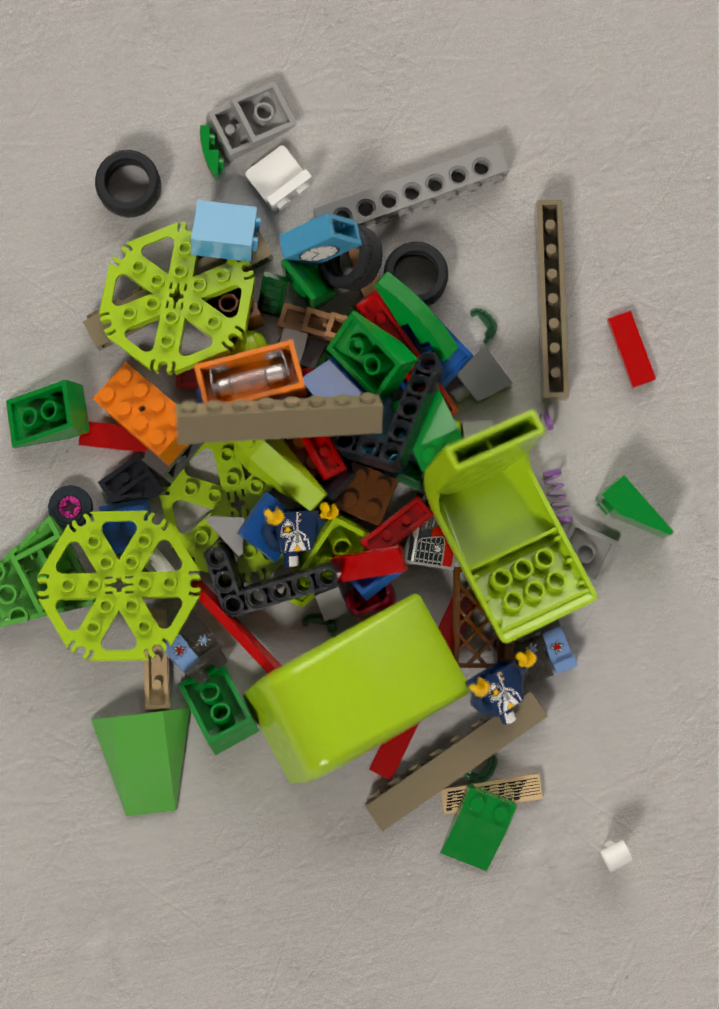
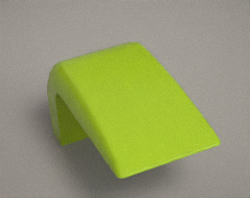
(506, 529)
(356, 691)

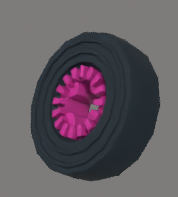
(59, 500)

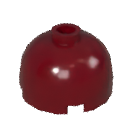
(365, 609)

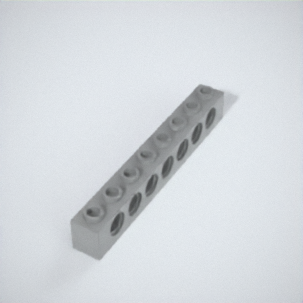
(490, 157)

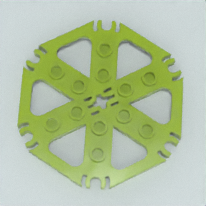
(191, 308)
(215, 498)
(129, 601)

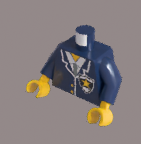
(295, 529)
(500, 687)

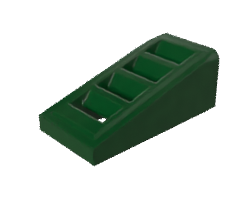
(272, 296)
(411, 476)

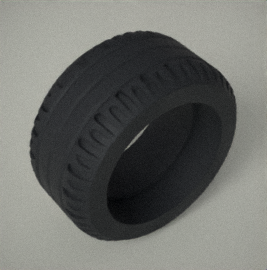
(113, 163)
(432, 255)
(366, 268)

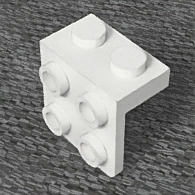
(279, 178)

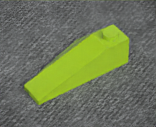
(281, 469)
(336, 538)

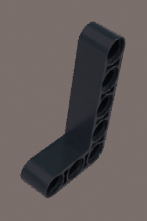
(401, 421)
(271, 596)

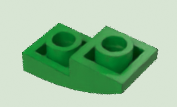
(212, 157)

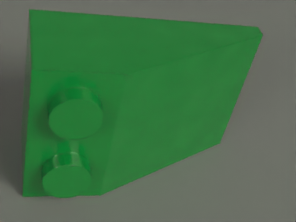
(308, 283)
(371, 355)
(48, 414)
(436, 433)
(628, 505)
(219, 709)
(478, 827)

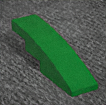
(412, 310)

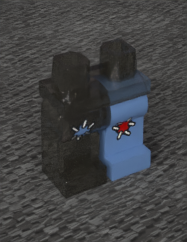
(553, 641)
(201, 648)

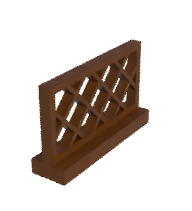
(501, 650)

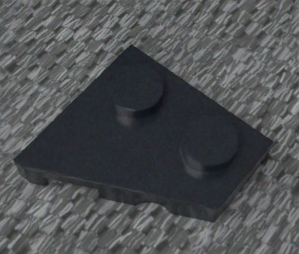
(131, 482)

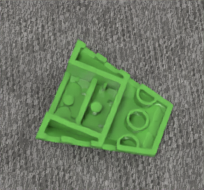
(20, 575)
(145, 757)

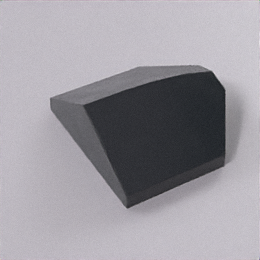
(337, 483)

